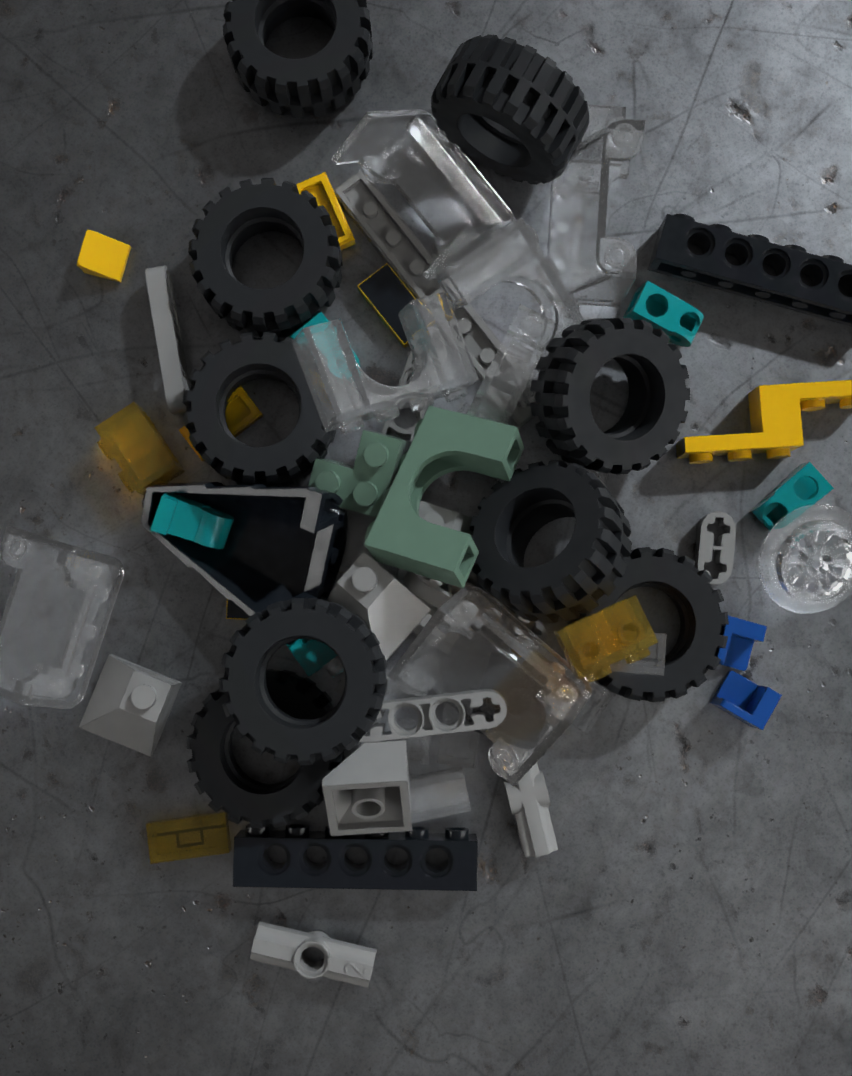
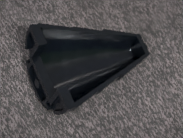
(278, 547)

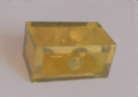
(138, 449)

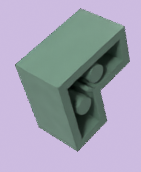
(365, 482)

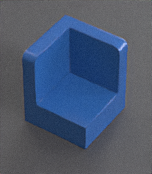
(740, 642)
(746, 700)

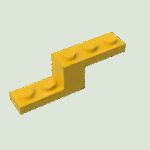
(773, 422)

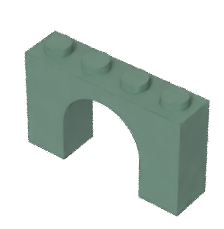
(441, 444)

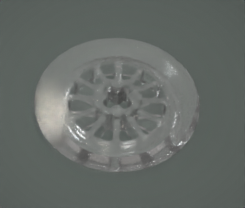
(786, 536)

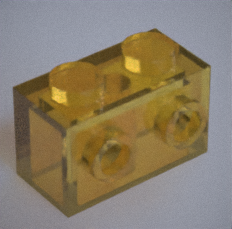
(606, 638)

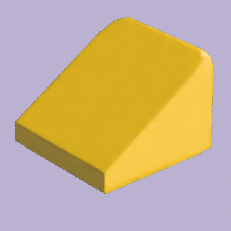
(103, 256)

